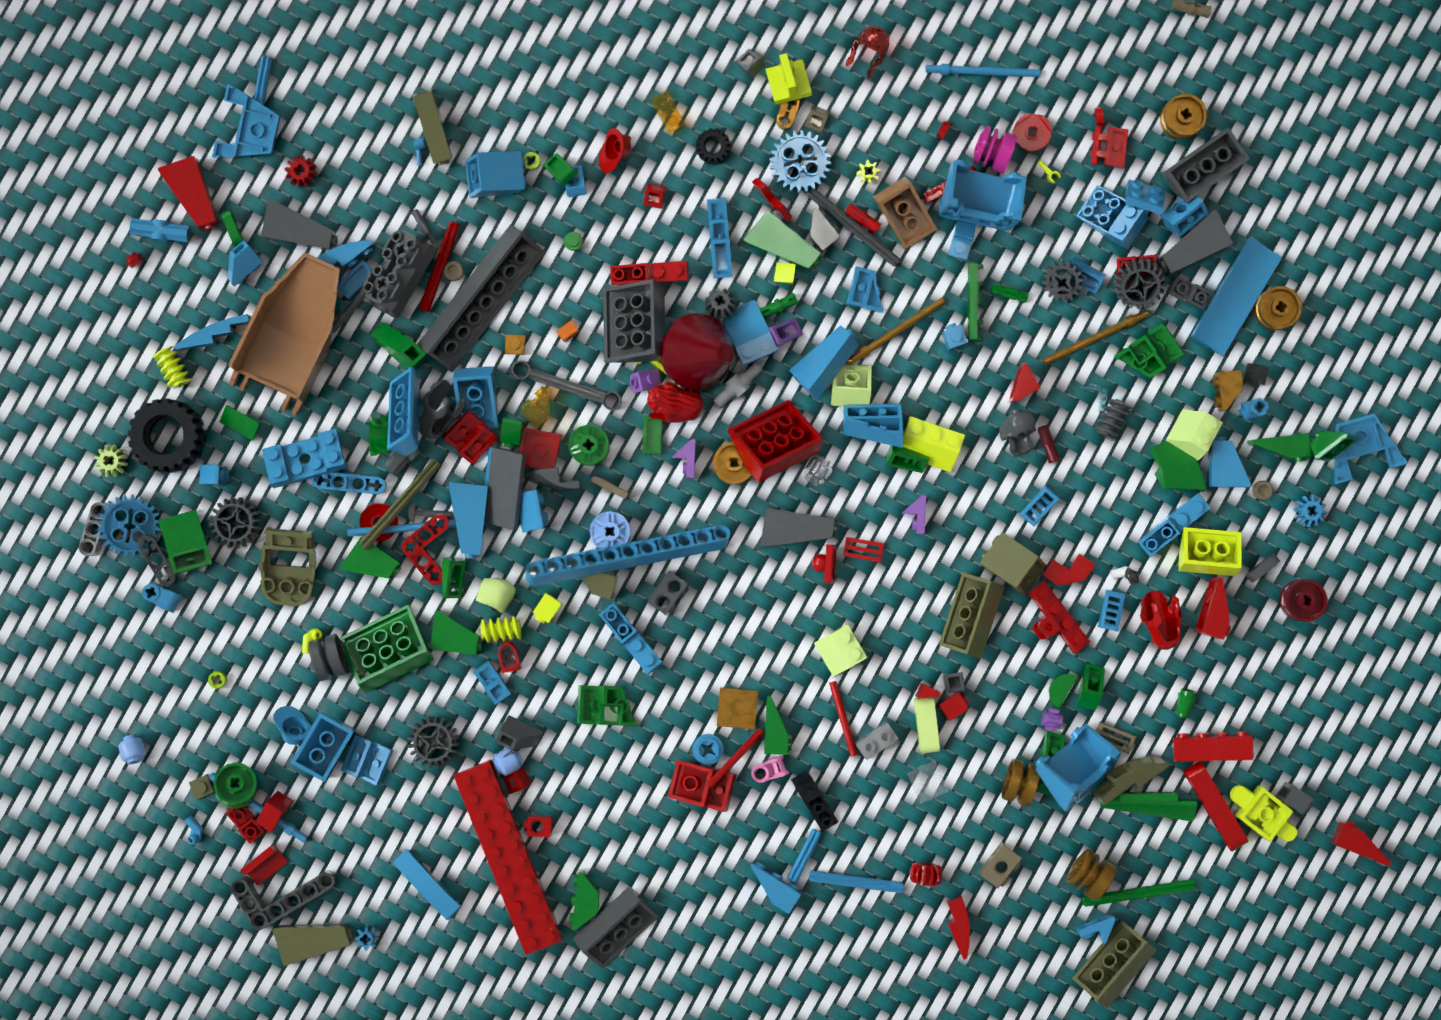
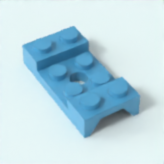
(285, 464)

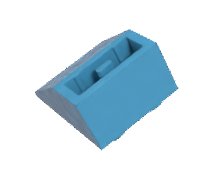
(1113, 217)

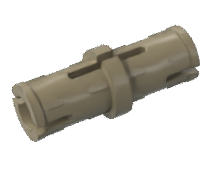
(1191, 8)

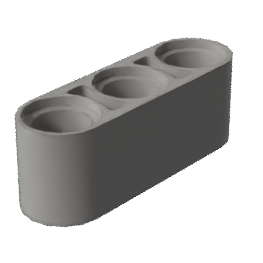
(87, 535)

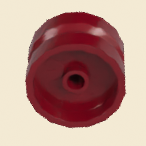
(1293, 595)

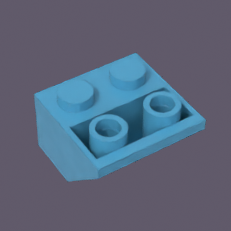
(531, 511)

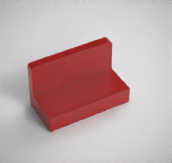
(265, 864)

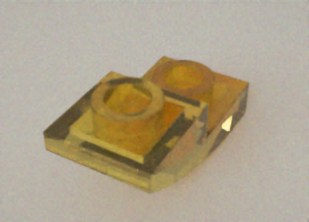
(667, 111)

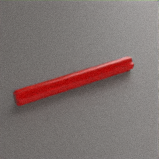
(439, 265)

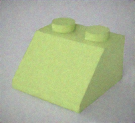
(852, 386)
(1194, 432)
(840, 650)

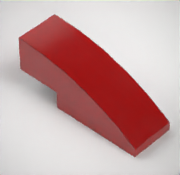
(959, 925)

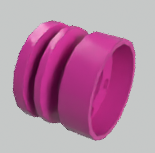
(994, 149)

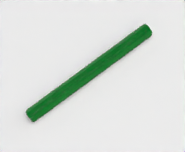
(1142, 892)

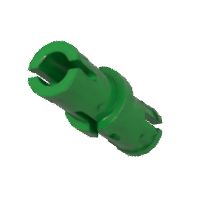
(779, 306)

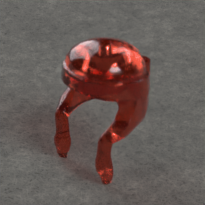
(875, 39)

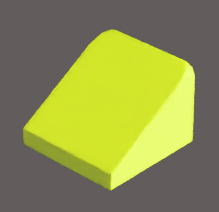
(784, 273)

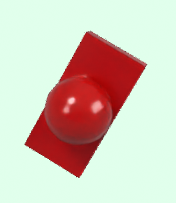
(826, 563)

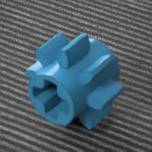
(362, 941)

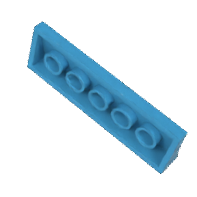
(1236, 296)

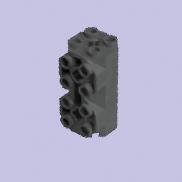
(393, 282)

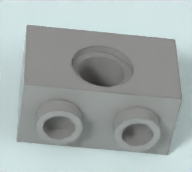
(876, 740)

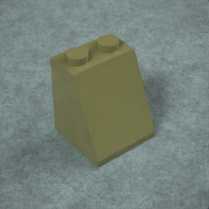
(1013, 563)

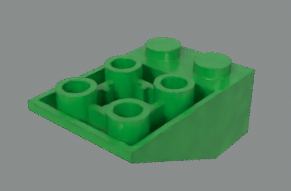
(185, 542)

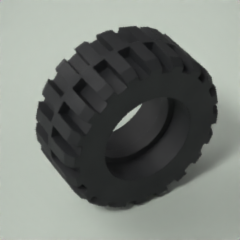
(141, 435)

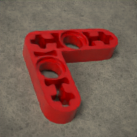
(419, 550)

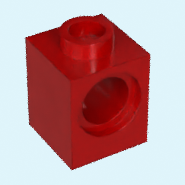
(954, 705)
(547, 826)

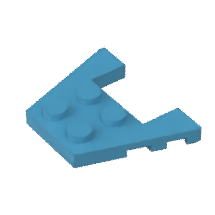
(256, 127)
(1372, 439)

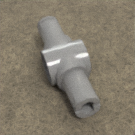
(738, 385)

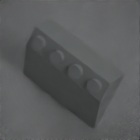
(633, 322)

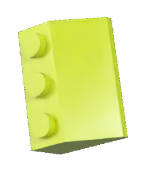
(934, 442)
(1210, 551)

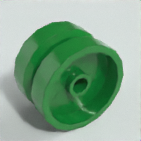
(235, 797)

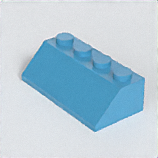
(404, 413)

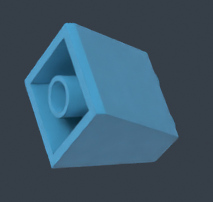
(495, 173)

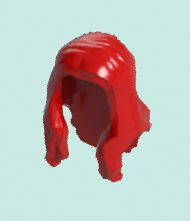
(674, 403)
(1162, 619)

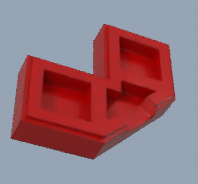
(765, 192)
(1061, 575)

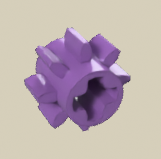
(1051, 719)

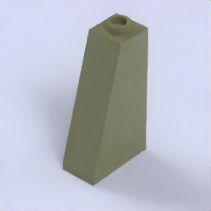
(433, 126)
(307, 941)

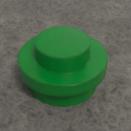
(573, 241)

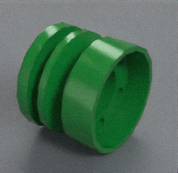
(597, 453)

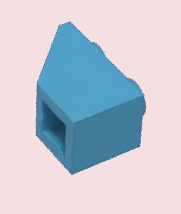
(242, 262)
(214, 475)

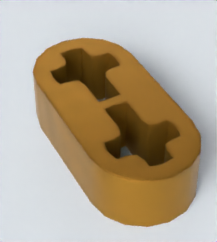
(792, 114)

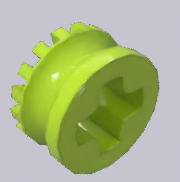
(532, 166)
(223, 678)

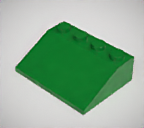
(386, 649)

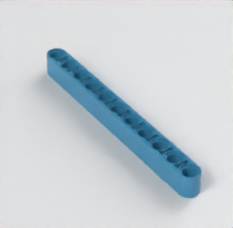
(621, 561)

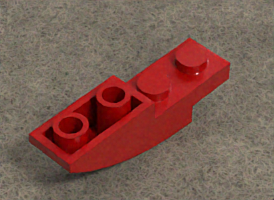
(661, 272)

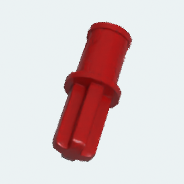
(862, 217)

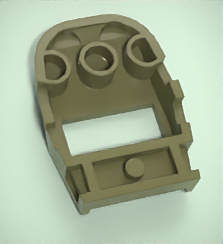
(287, 583)

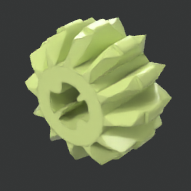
(118, 460)

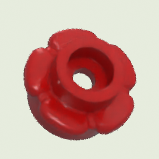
(134, 259)

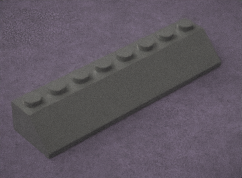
(481, 298)

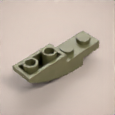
(1133, 772)

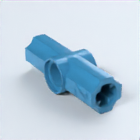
(160, 230)
(1253, 408)

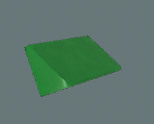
(240, 422)

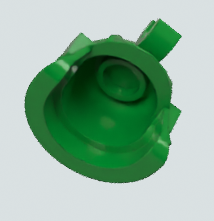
(378, 435)

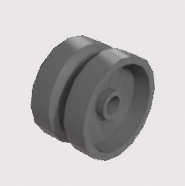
(328, 657)

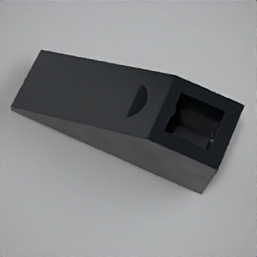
(814, 800)

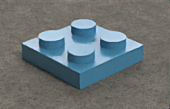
(1145, 196)

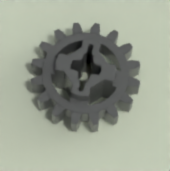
(1057, 275)

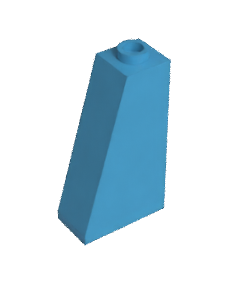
(824, 362)
(469, 515)

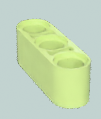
(926, 725)

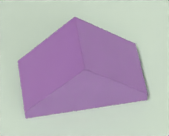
(785, 332)

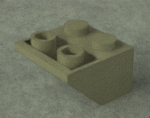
(602, 584)

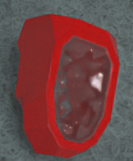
(509, 657)

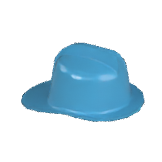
(291, 724)

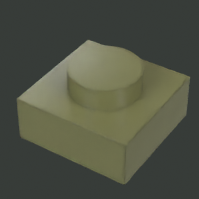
(201, 786)

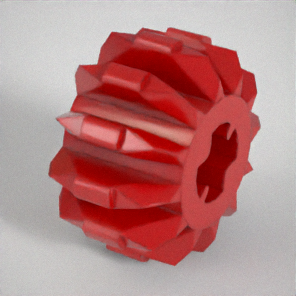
(305, 176)
(926, 874)

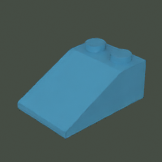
(750, 334)
(478, 390)

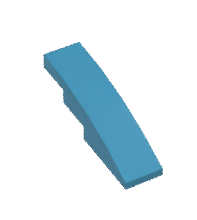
(719, 237)
(208, 334)
(427, 884)

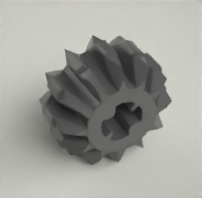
(720, 297)

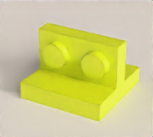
(788, 80)

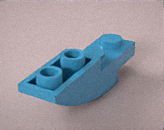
(348, 254)
(1174, 524)
(630, 638)

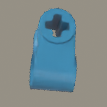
(164, 598)

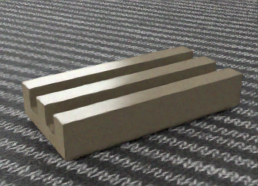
(610, 487)
(1130, 744)

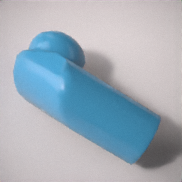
(196, 830)

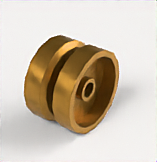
(1173, 116)
(1289, 308)
(724, 470)
(1020, 783)

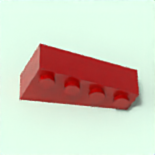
(1213, 747)

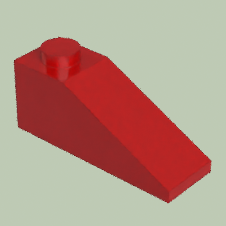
(1355, 840)

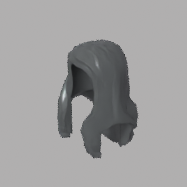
(438, 411)

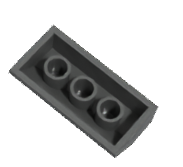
(1205, 165)
(615, 927)

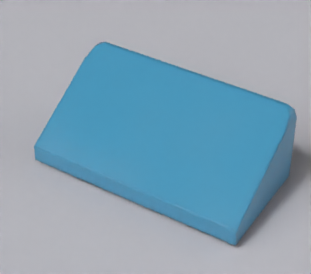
(1092, 277)

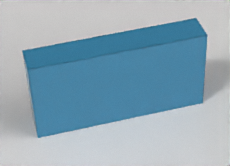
(354, 280)

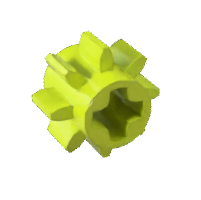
(867, 166)

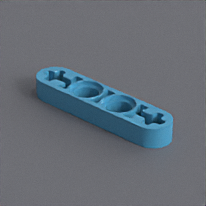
(348, 485)

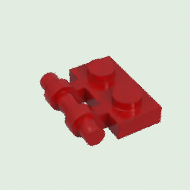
(1115, 147)

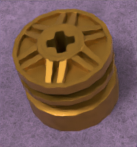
(1088, 873)

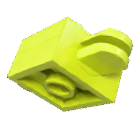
(1263, 813)

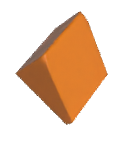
(567, 331)

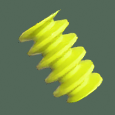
(171, 368)
(501, 629)

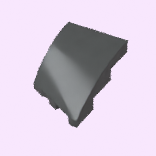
(551, 479)

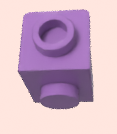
(645, 380)

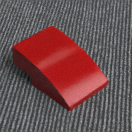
(691, 786)

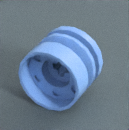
(610, 519)

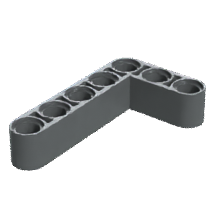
(284, 902)

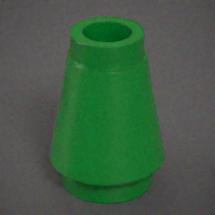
(1185, 702)

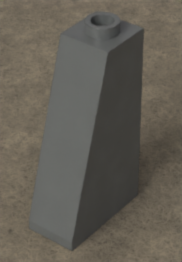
(291, 227)
(1200, 242)
(792, 527)

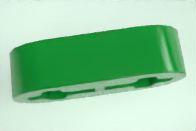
(232, 227)

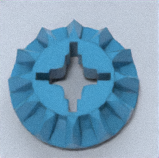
(708, 758)

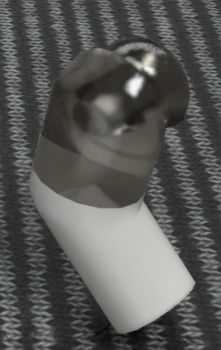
(1128, 573)

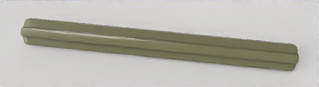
(399, 504)

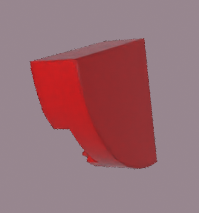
(943, 129)

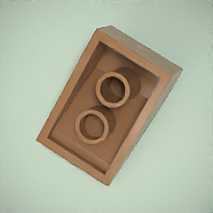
(905, 212)

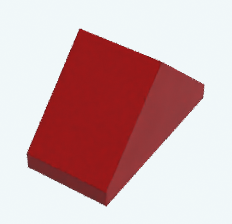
(274, 811)

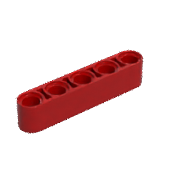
(1215, 806)

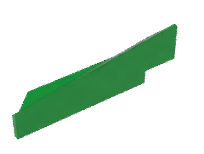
(1155, 804)

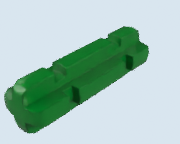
(1009, 292)

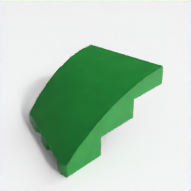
(1151, 351)
(1177, 468)
(603, 706)

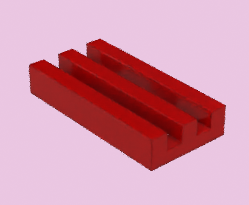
(847, 546)

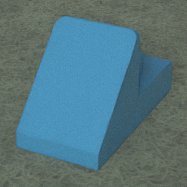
(577, 185)
(962, 240)
(1102, 925)

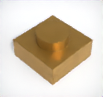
(515, 344)

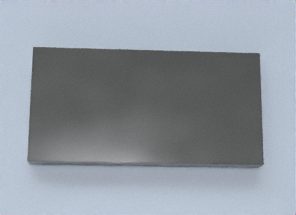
(505, 488)

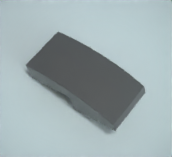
(1189, 293)

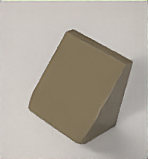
(817, 118)

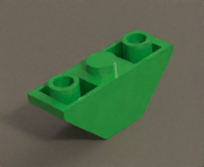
(584, 901)

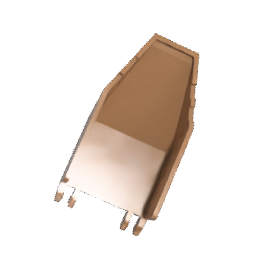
(290, 331)

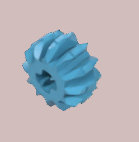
(1313, 503)

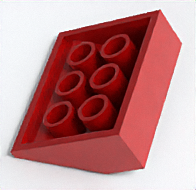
(775, 440)

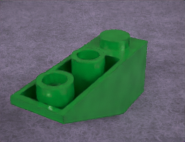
(399, 346)

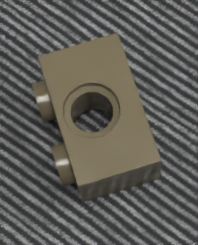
(1000, 854)

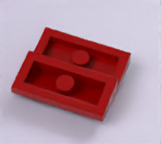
(470, 437)

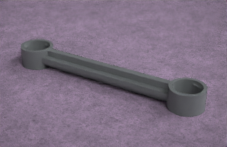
(566, 385)

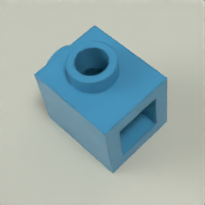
(954, 336)

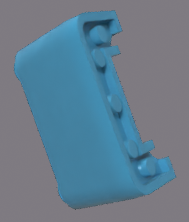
(982, 197)
(1077, 766)

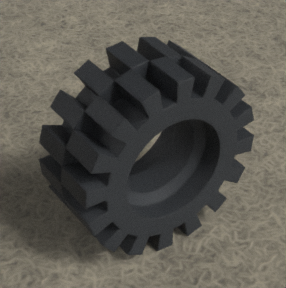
(709, 135)

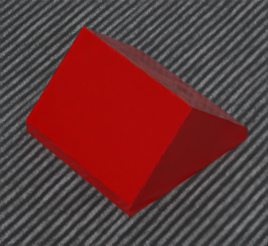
(1023, 384)

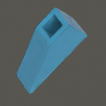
(779, 892)

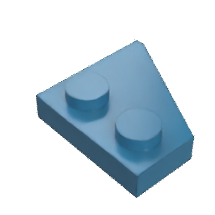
(864, 290)

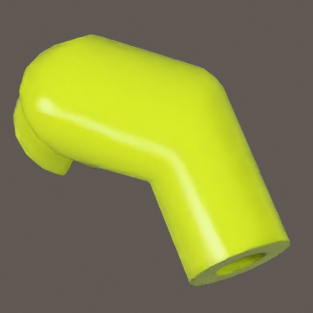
(312, 635)

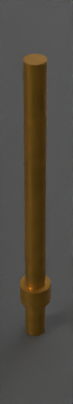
(1129, 321)
(864, 351)

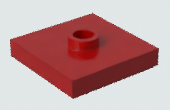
(540, 448)

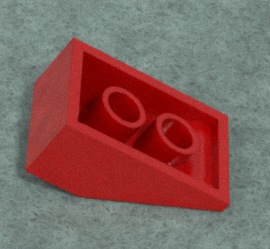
(1214, 613)

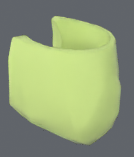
(496, 593)

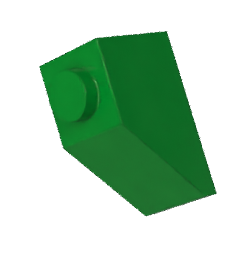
(511, 432)
(1091, 687)

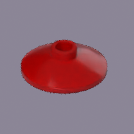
(372, 513)

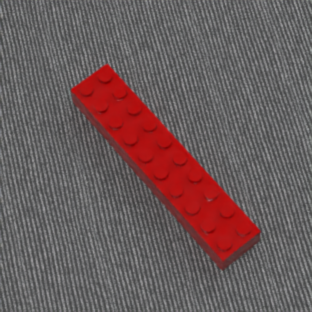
(508, 857)

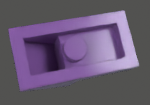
(687, 452)
(918, 508)

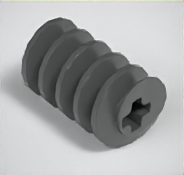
(1112, 418)

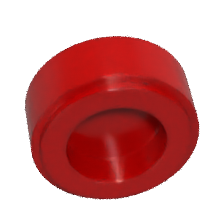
(1099, 117)

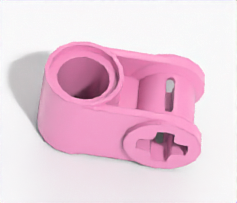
(771, 769)

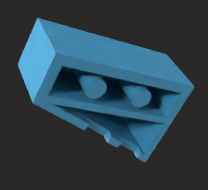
(874, 423)

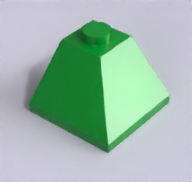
(1329, 444)

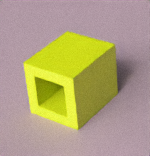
(547, 608)

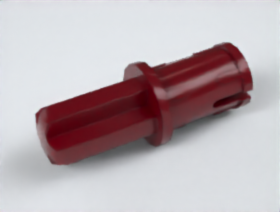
(1048, 444)

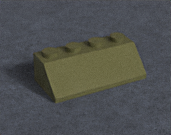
(971, 615)
(1114, 964)

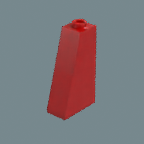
(190, 188)

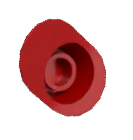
(615, 148)

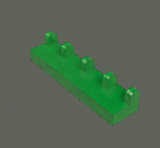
(973, 301)

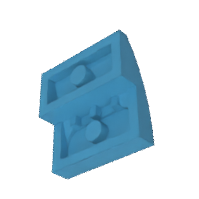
(367, 760)

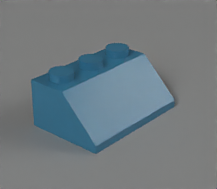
(322, 746)

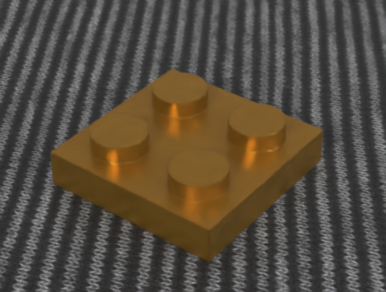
(737, 708)

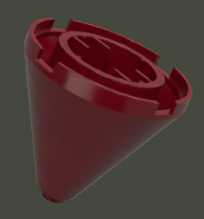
(697, 351)

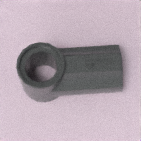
(398, 461)

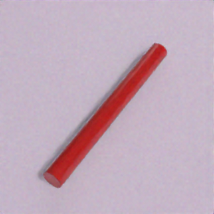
(843, 718)
(735, 758)

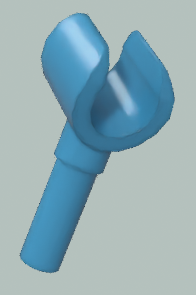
(419, 144)

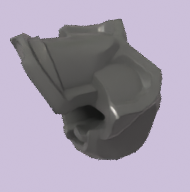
(1017, 430)

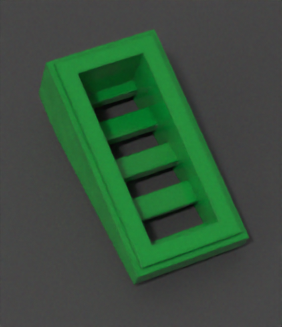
(894, 456)
(447, 577)

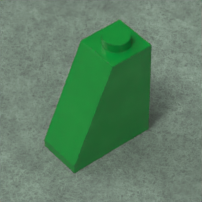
(371, 562)
(453, 636)

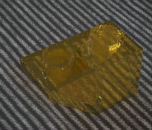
(538, 409)

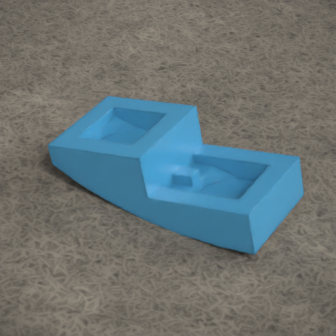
(492, 682)

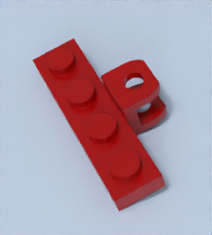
(1056, 619)

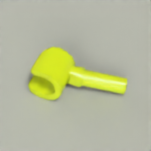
(1048, 171)

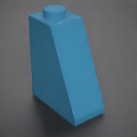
(1225, 465)

